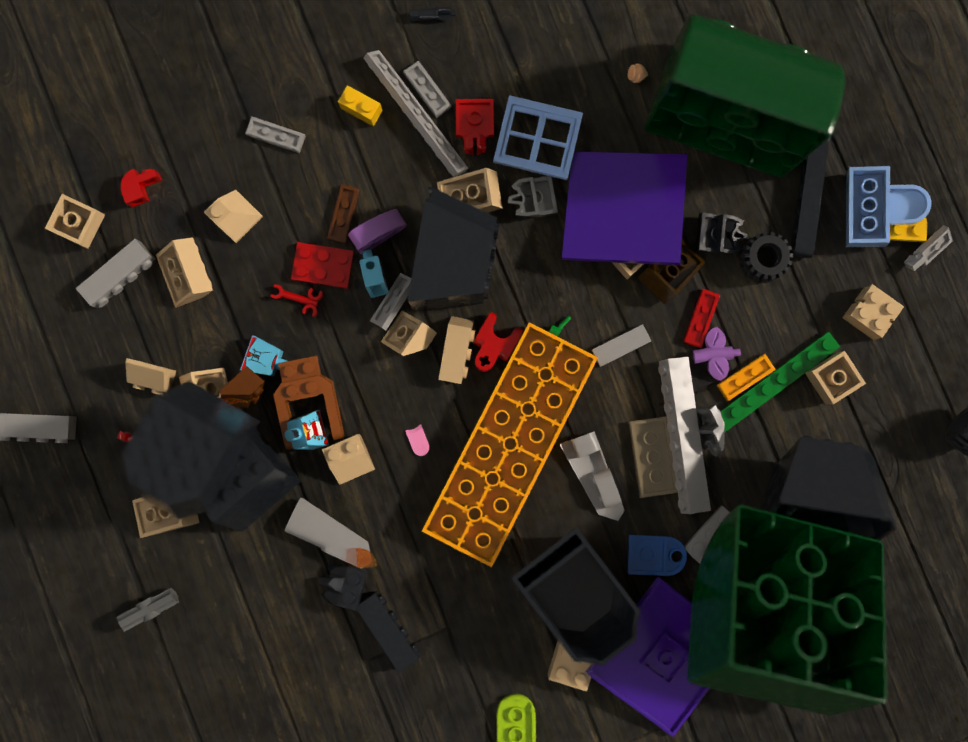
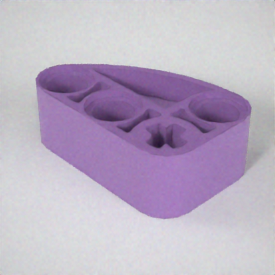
(377, 230)

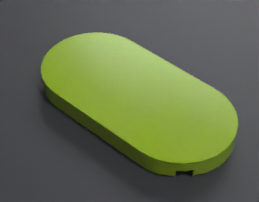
(516, 719)

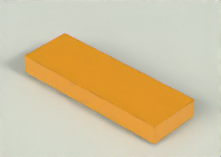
(746, 377)

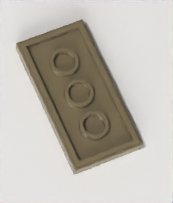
(652, 457)

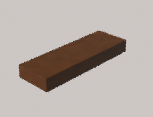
(343, 214)

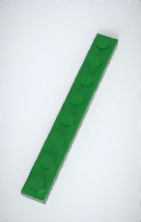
(778, 380)

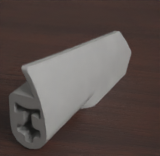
(593, 473)
(325, 532)

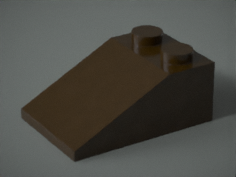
(669, 280)

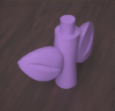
(716, 354)

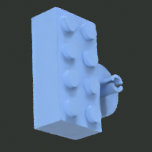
(876, 205)

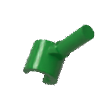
(556, 330)

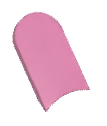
(418, 440)

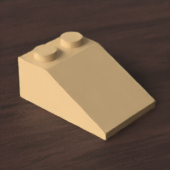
(475, 188)
(154, 520)

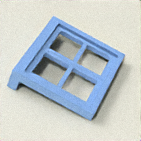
(542, 111)

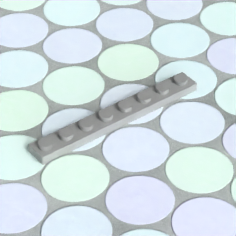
(415, 113)

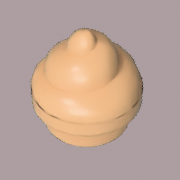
(637, 73)

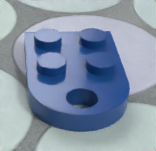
(653, 555)

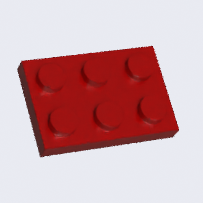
(322, 265)

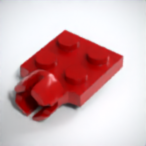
(474, 123)

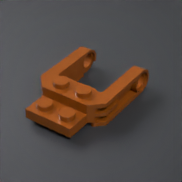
(303, 380)

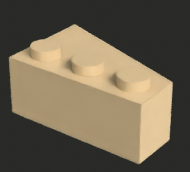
(456, 350)

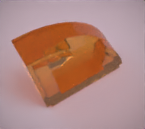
(365, 558)

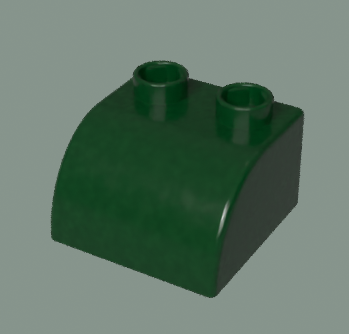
(745, 97)
(776, 636)

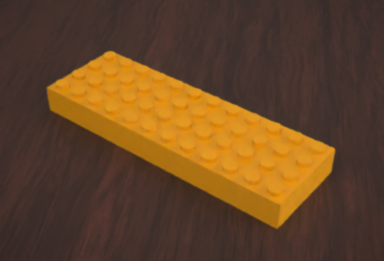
(510, 444)

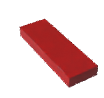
(701, 318)

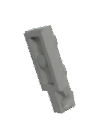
(929, 249)

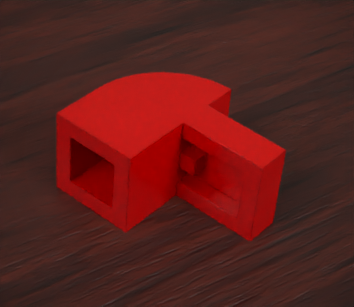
(134, 185)

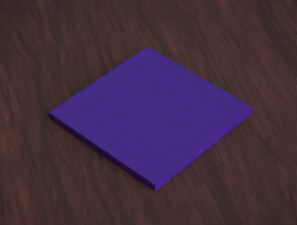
(625, 208)
(654, 667)

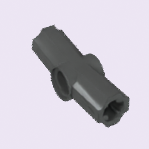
(148, 609)

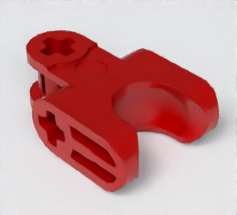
(493, 346)

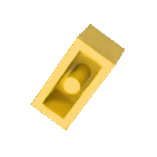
(360, 105)

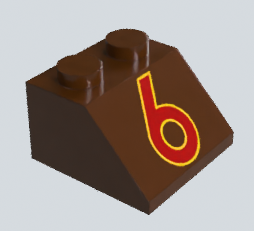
(243, 389)

